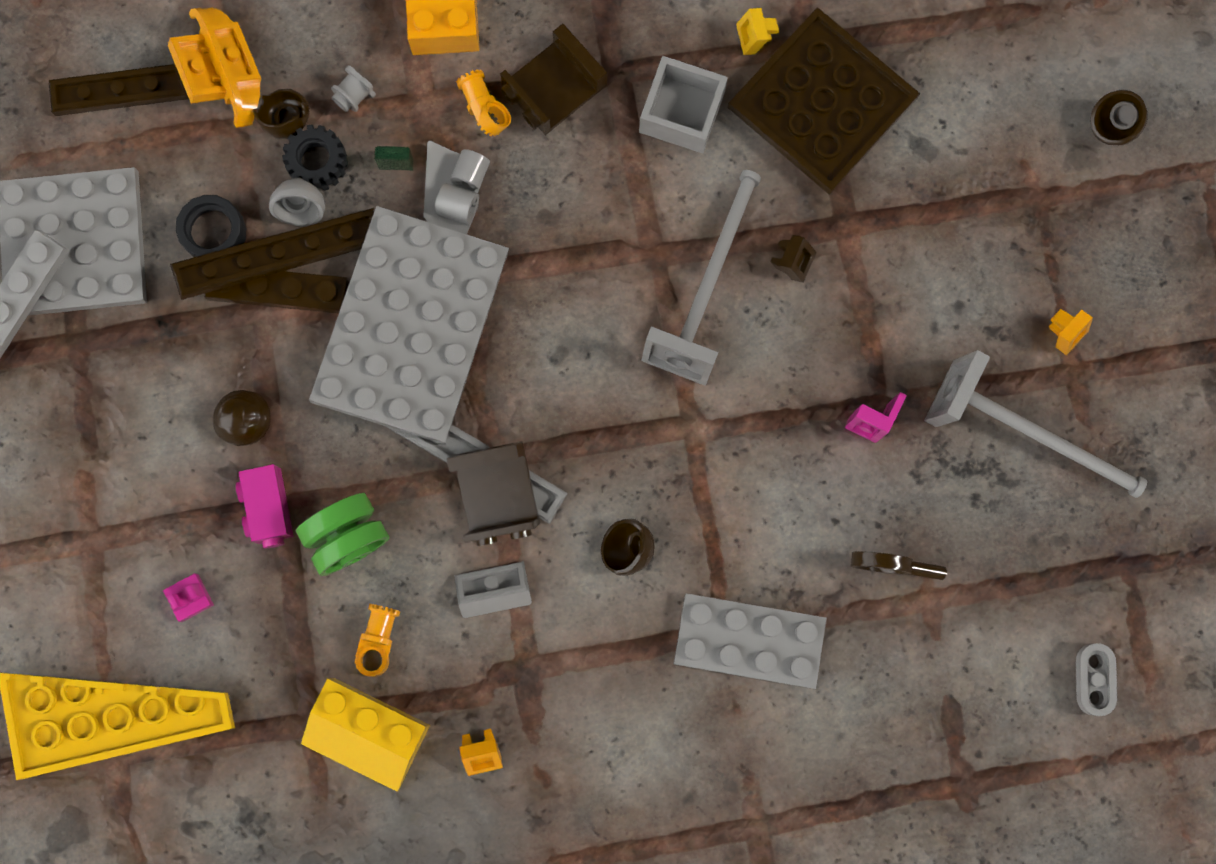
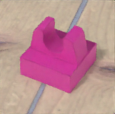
(188, 597)

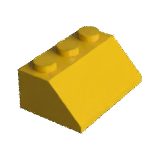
(363, 733)

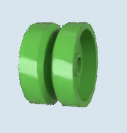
(342, 534)

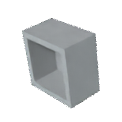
(682, 104)

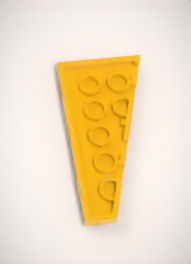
(79, 721)

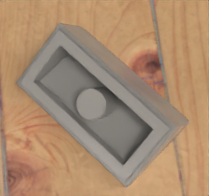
(492, 589)

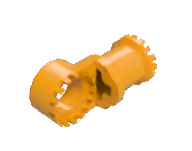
(481, 103)
(376, 638)

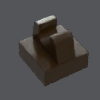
(796, 259)

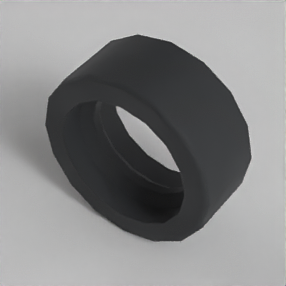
(199, 206)

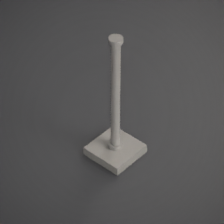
(679, 353)
(959, 391)

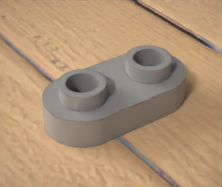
(1099, 679)

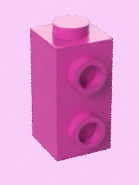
(265, 506)

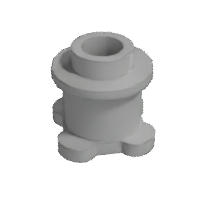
(352, 90)

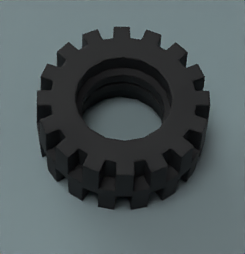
(309, 139)

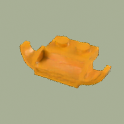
(218, 64)

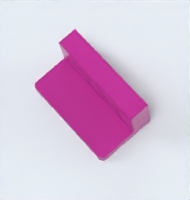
(872, 423)

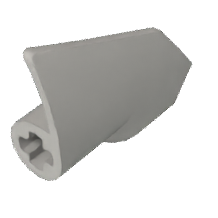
(452, 186)

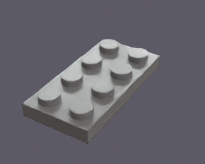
(750, 641)

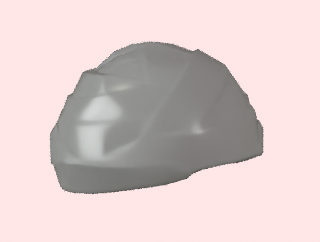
(297, 203)

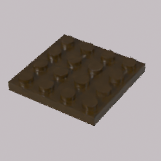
(823, 100)

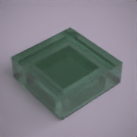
(393, 158)

